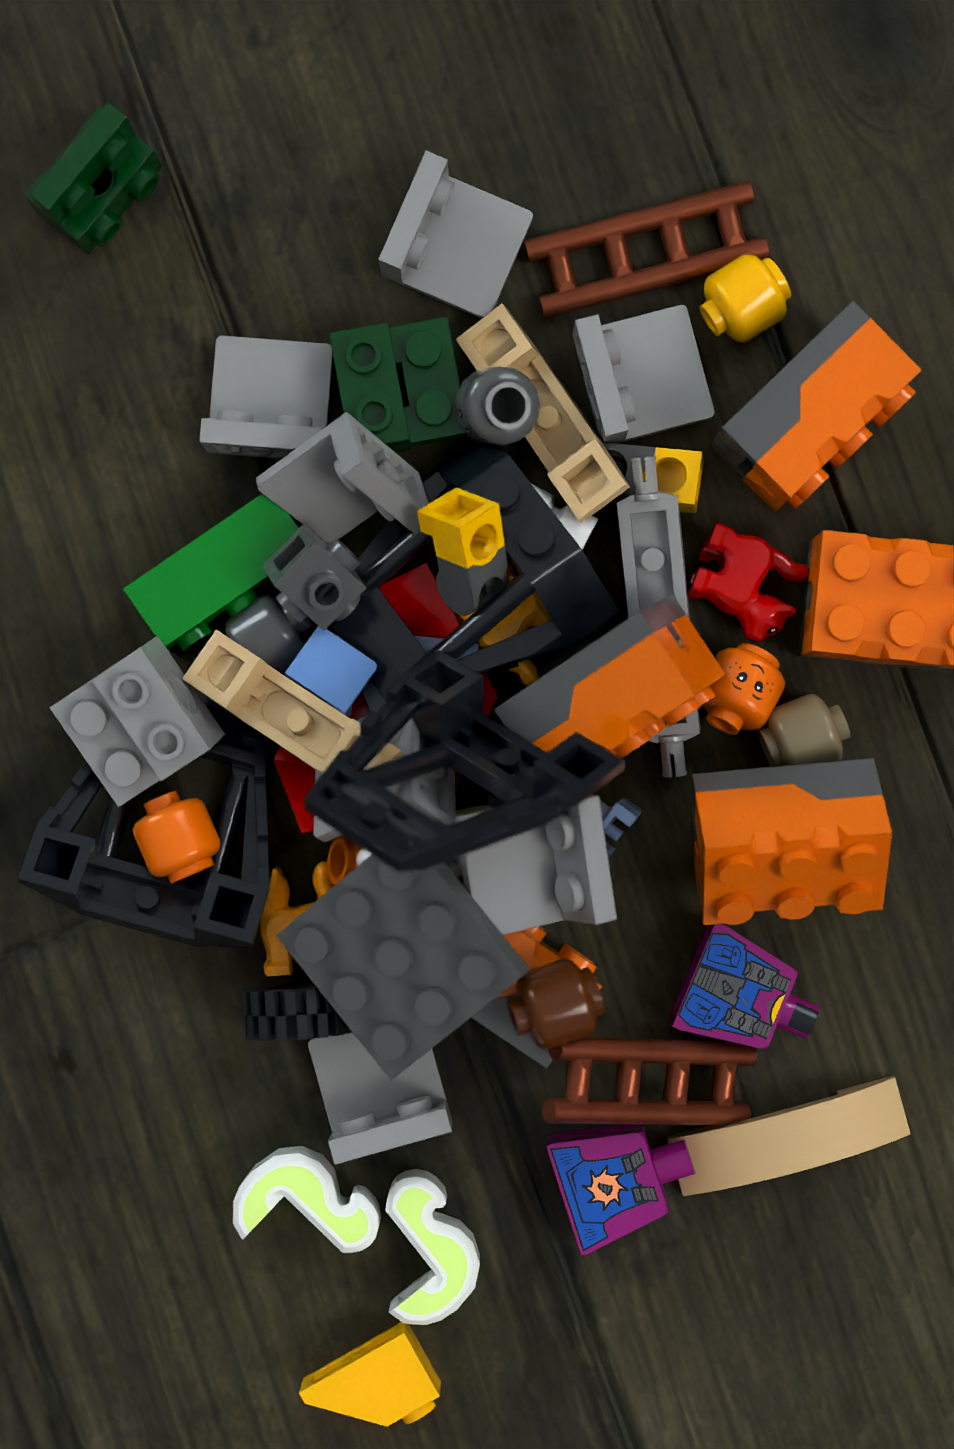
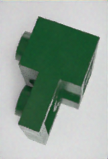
(65, 191)
(371, 388)

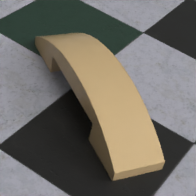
(562, 435)
(275, 704)
(794, 1138)

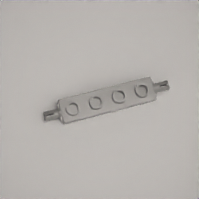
(652, 572)

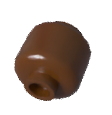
(556, 1004)

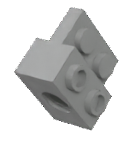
(138, 721)

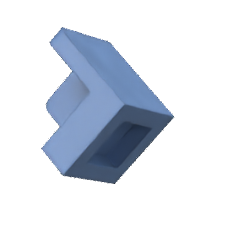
(331, 670)

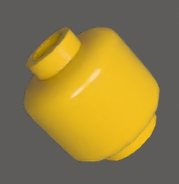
(745, 298)

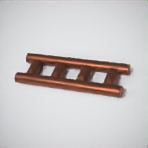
(612, 234)
(629, 1056)

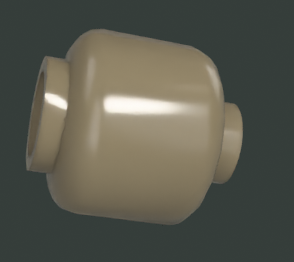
(804, 733)

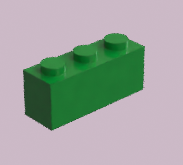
(211, 575)

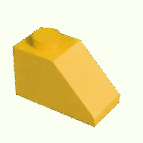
(377, 1380)

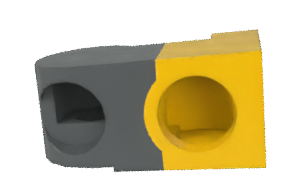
(677, 471)
(467, 548)

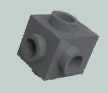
(315, 578)

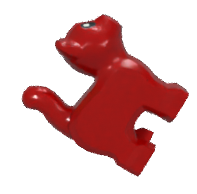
(736, 584)

